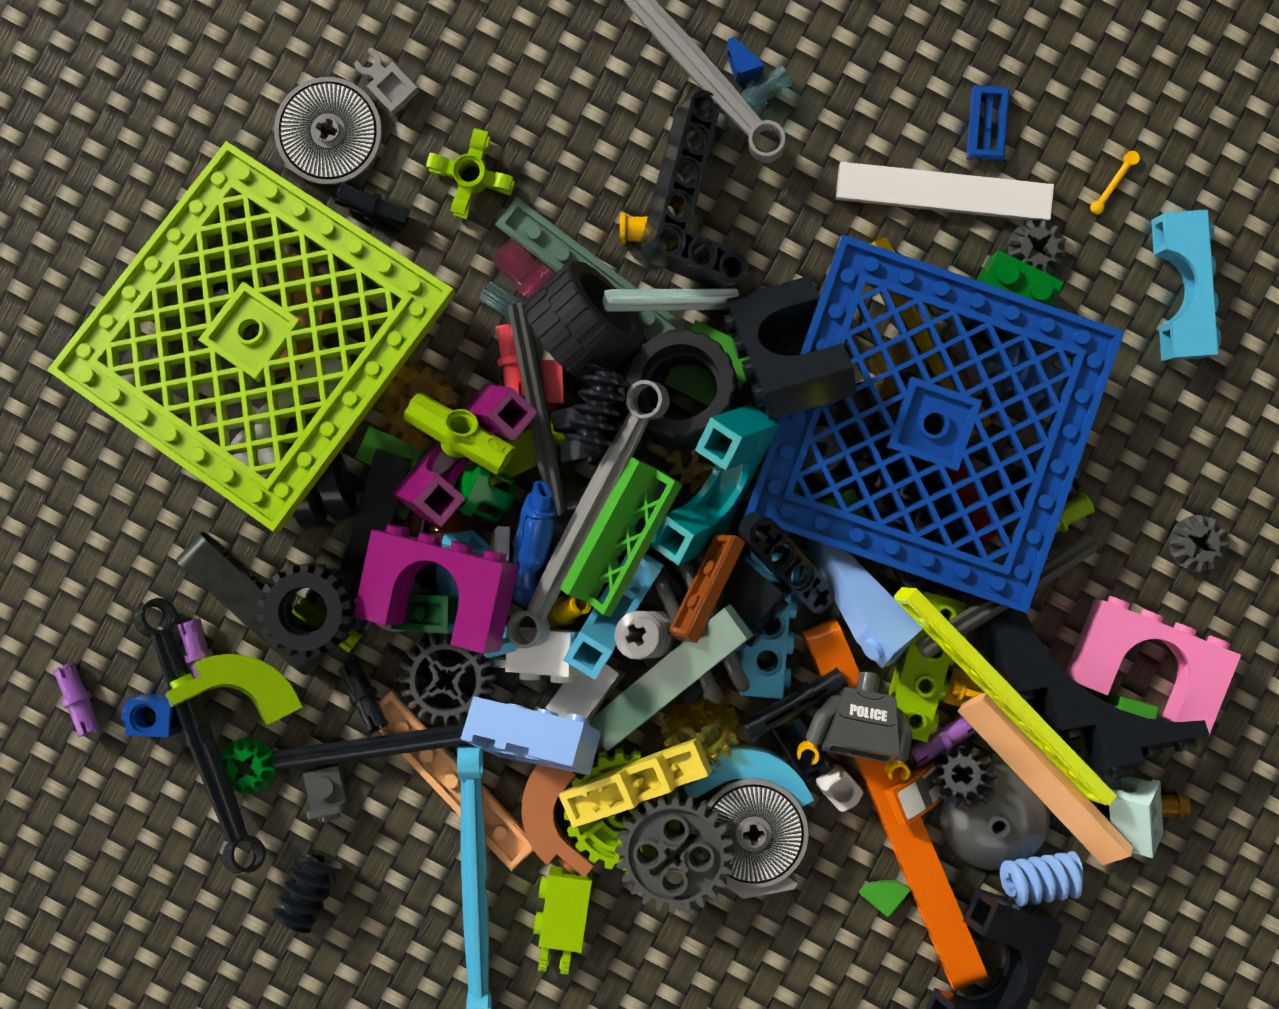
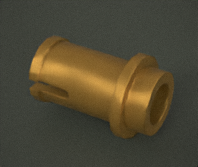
(1175, 805)

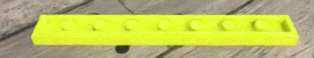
(1004, 695)

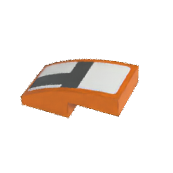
(915, 795)

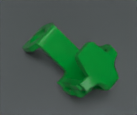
(477, 490)

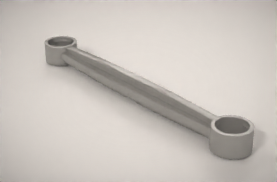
(706, 75)
(587, 513)

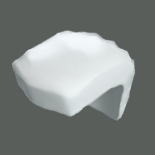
(840, 788)

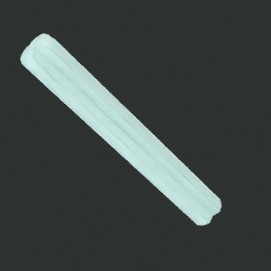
(667, 299)

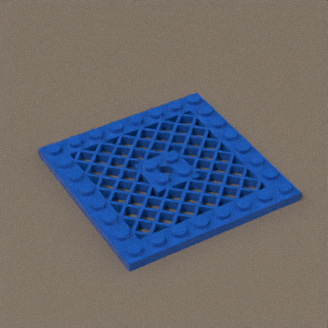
(1061, 448)

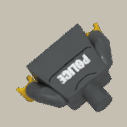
(862, 726)

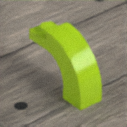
(253, 677)

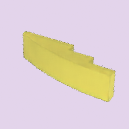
(635, 783)

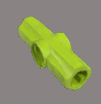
(458, 433)

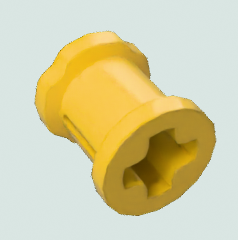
(631, 228)

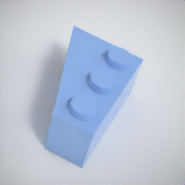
(532, 735)

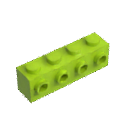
(921, 680)

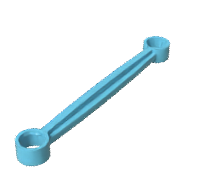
(474, 877)

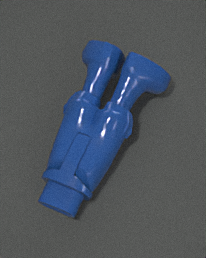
(533, 541)

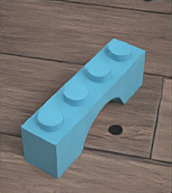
(1185, 242)

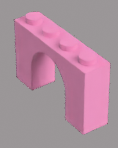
(1202, 665)

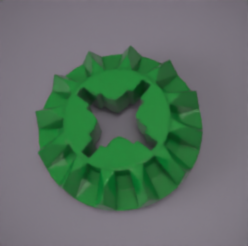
(262, 765)

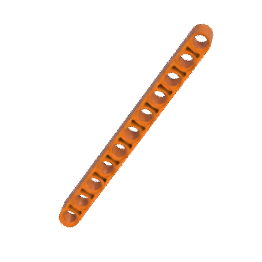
(910, 841)

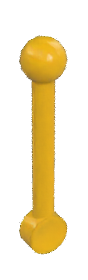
(1130, 160)

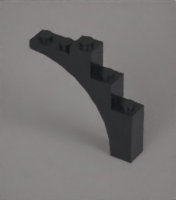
(1112, 736)

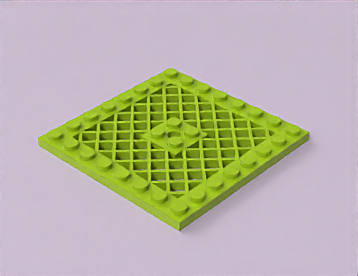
(337, 415)

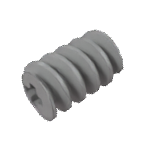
(644, 635)

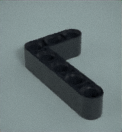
(683, 199)

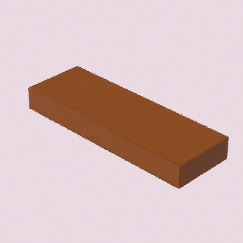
(706, 588)

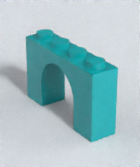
(736, 446)

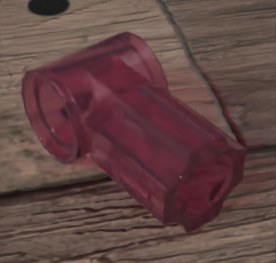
(521, 268)

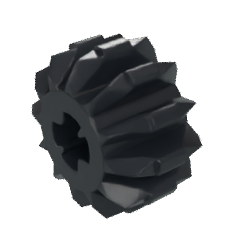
(959, 790)

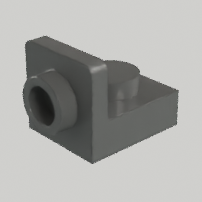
(326, 792)

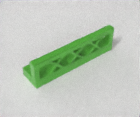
(617, 532)

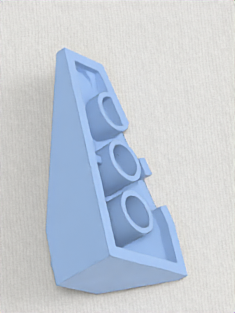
(869, 610)

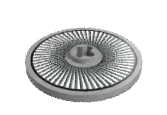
(317, 106)
(774, 812)

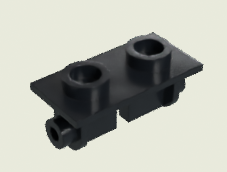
(790, 736)

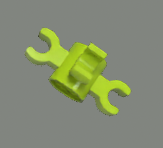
(487, 179)

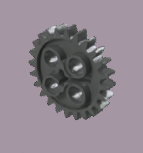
(698, 874)

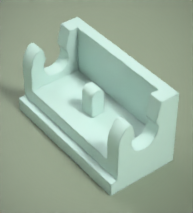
(1139, 814)

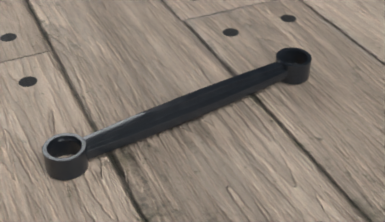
(201, 740)

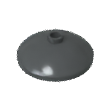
(1014, 803)

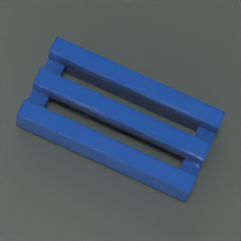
(985, 152)

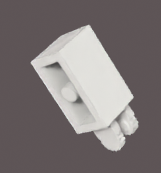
(541, 659)

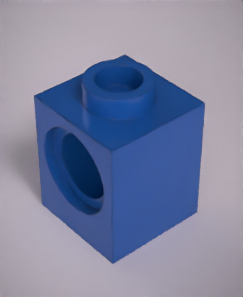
(136, 724)

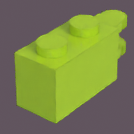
(564, 915)

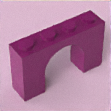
(430, 483)
(482, 581)

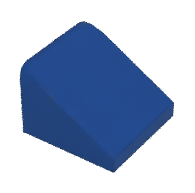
(742, 61)

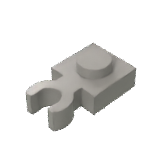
(388, 83)

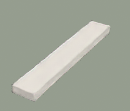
(944, 191)

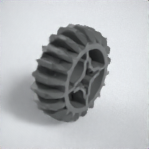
(437, 664)

